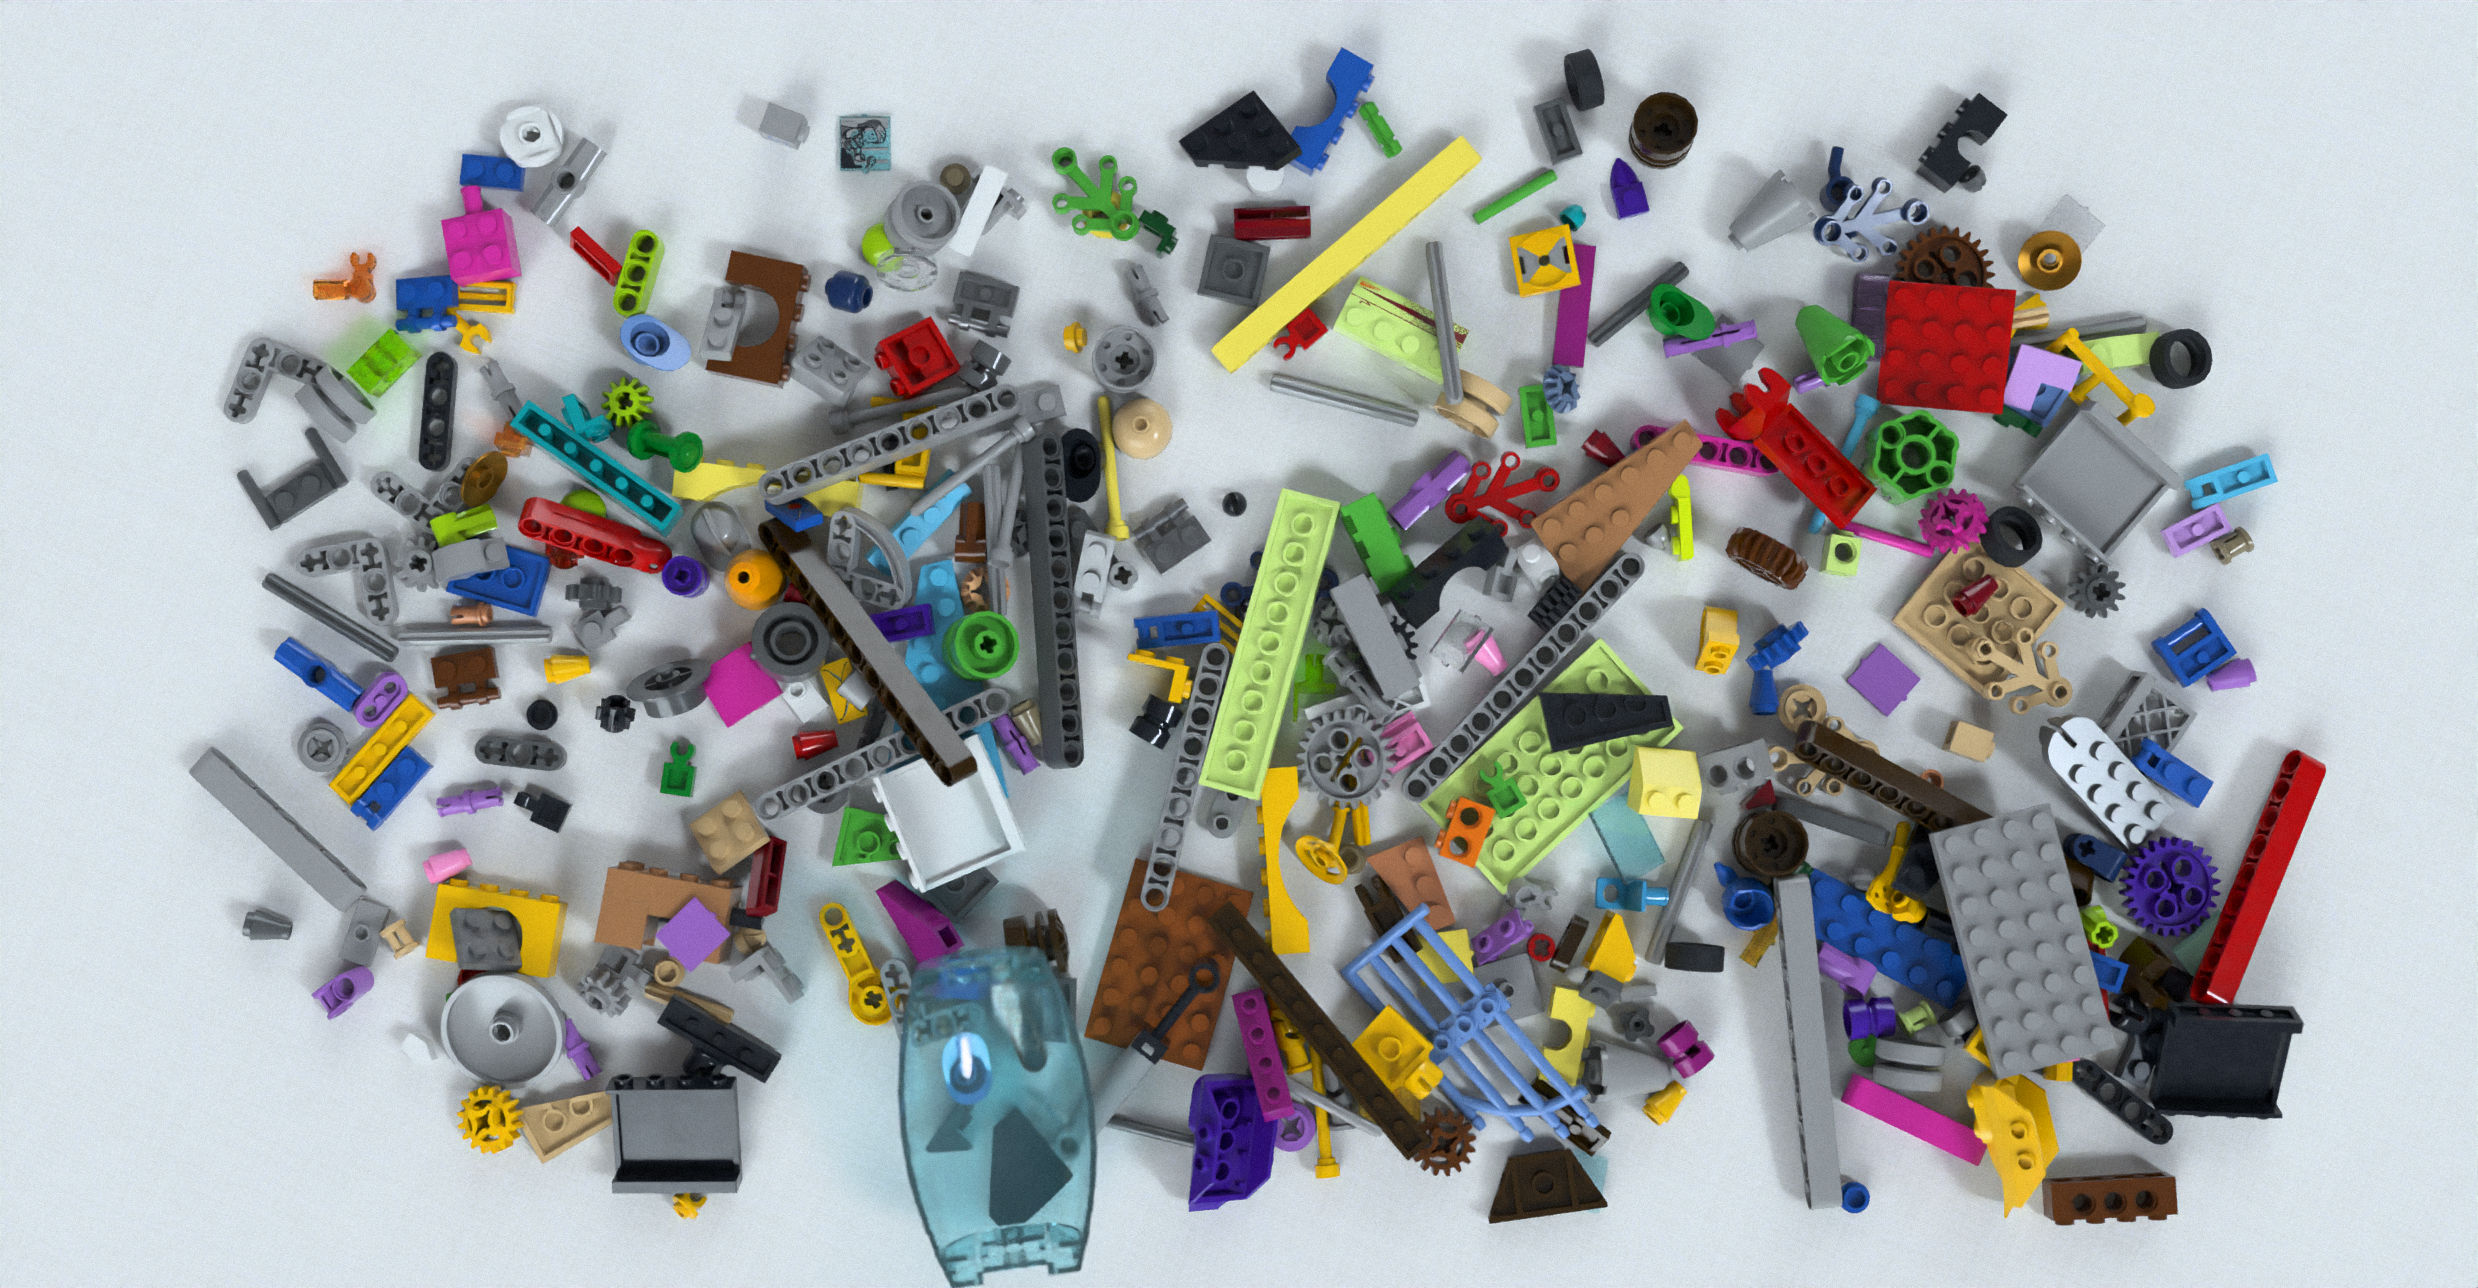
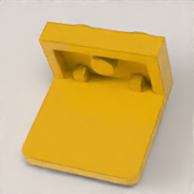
(1181, 685)

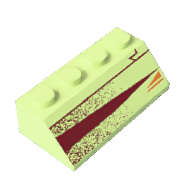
(1394, 328)

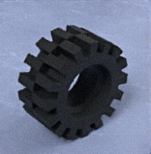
(1555, 603)

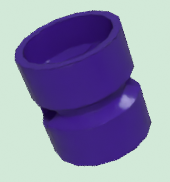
(686, 576)
(1870, 1017)

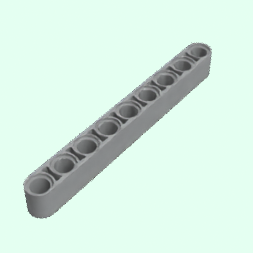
(875, 441)
(868, 758)
(1185, 761)

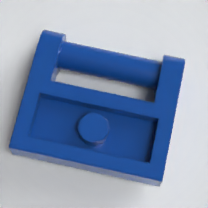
(2198, 657)

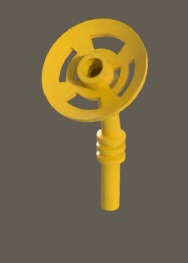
(1326, 853)

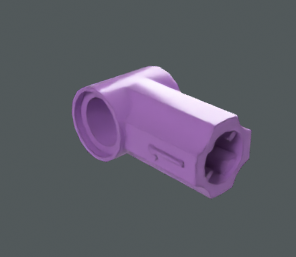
(1851, 973)

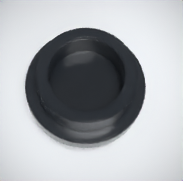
(542, 714)

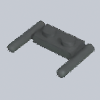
(301, 491)

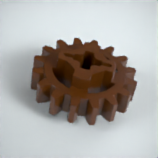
(1452, 1136)

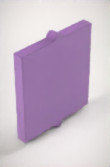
(1883, 680)
(693, 934)

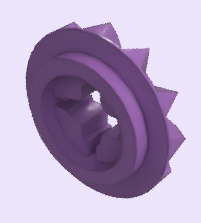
(1305, 1125)

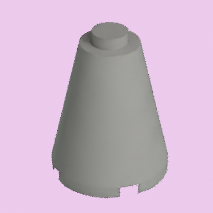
(1770, 214)
(1622, 1073)

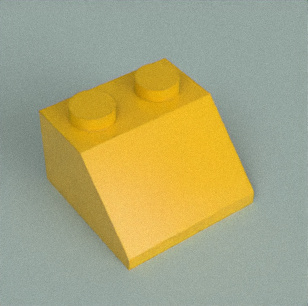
(1611, 949)

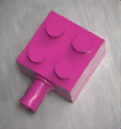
(480, 243)

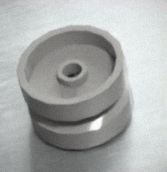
(922, 217)
(335, 403)
(1908, 1066)

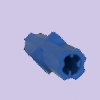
(305, 664)

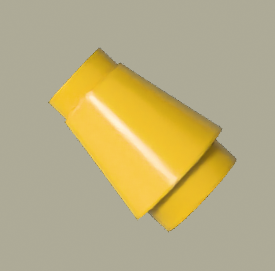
(566, 667)
(1663, 1104)

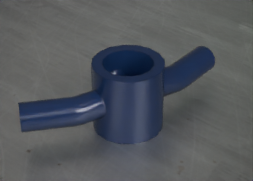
(1836, 180)

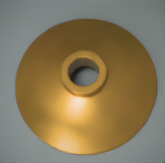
(2047, 275)
(483, 478)

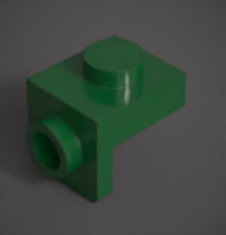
(1157, 224)

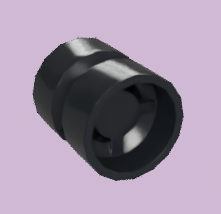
(1156, 721)

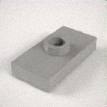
(364, 932)

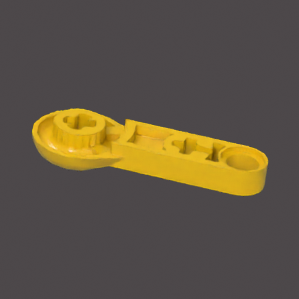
(859, 970)

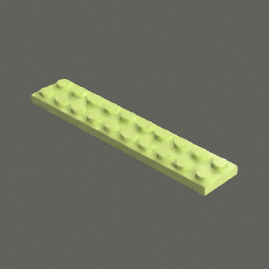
(1270, 644)

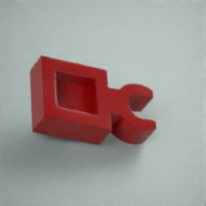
(1303, 331)

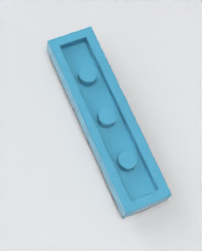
(914, 531)

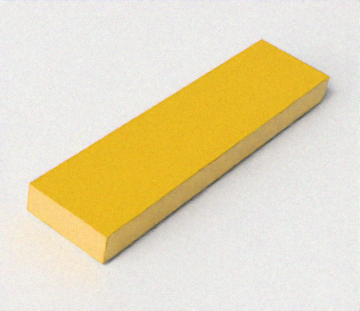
(382, 749)

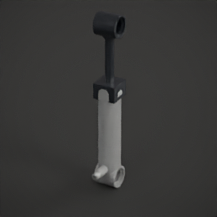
(1147, 1047)

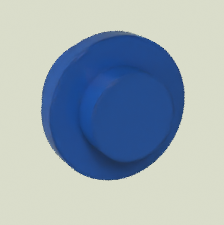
(1854, 1197)

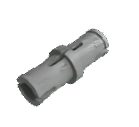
(1146, 296)
(502, 390)

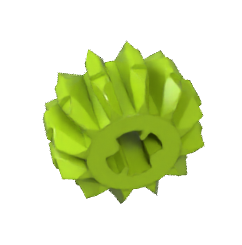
(631, 391)

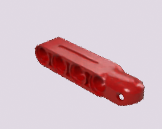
(592, 535)

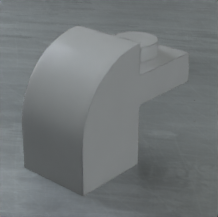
(469, 557)

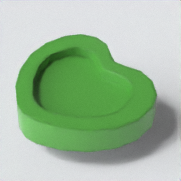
(1863, 1050)

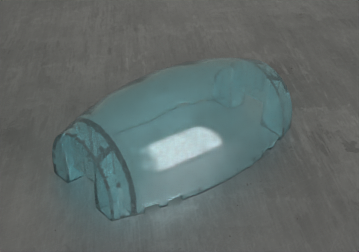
(996, 1114)

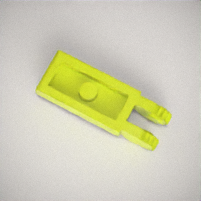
(1681, 516)

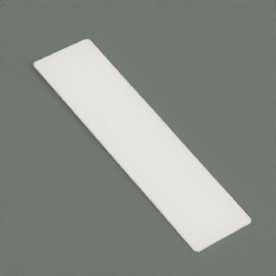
(978, 210)

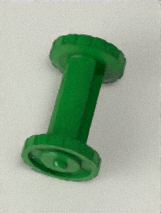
(682, 451)

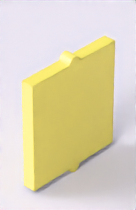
(1459, 943)

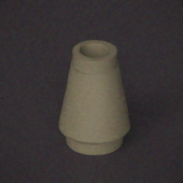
(1028, 720)

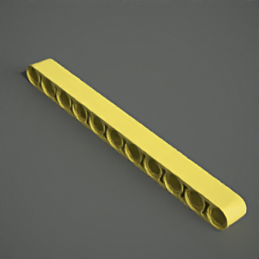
(1346, 254)

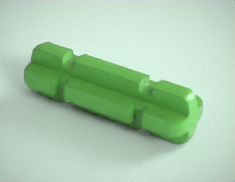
(1380, 129)

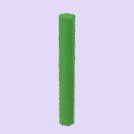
(1514, 196)

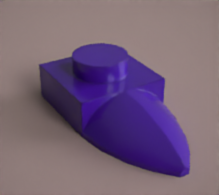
(1627, 191)

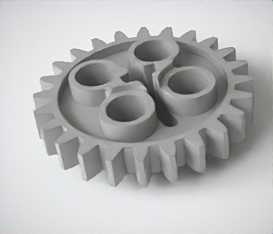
(1368, 775)

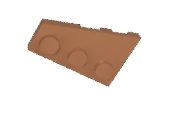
(1414, 879)

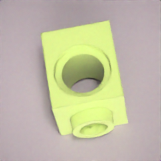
(1831, 564)

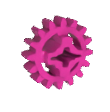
(1967, 513)

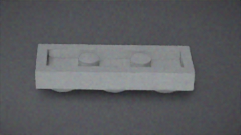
(1036, 408)

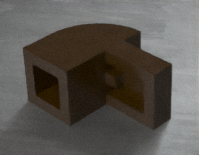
(2145, 967)

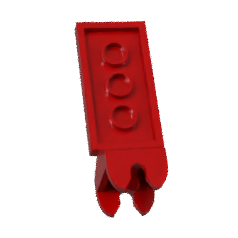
(1796, 448)

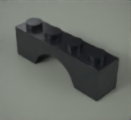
(1419, 592)

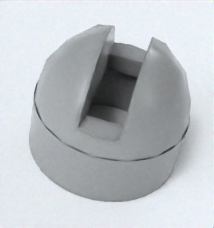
(1657, 535)

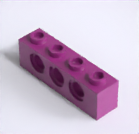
(1263, 1054)

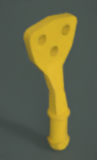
(1879, 891)

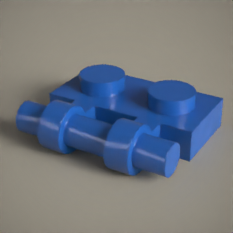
(426, 294)

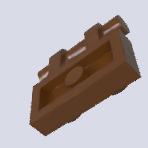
(466, 668)

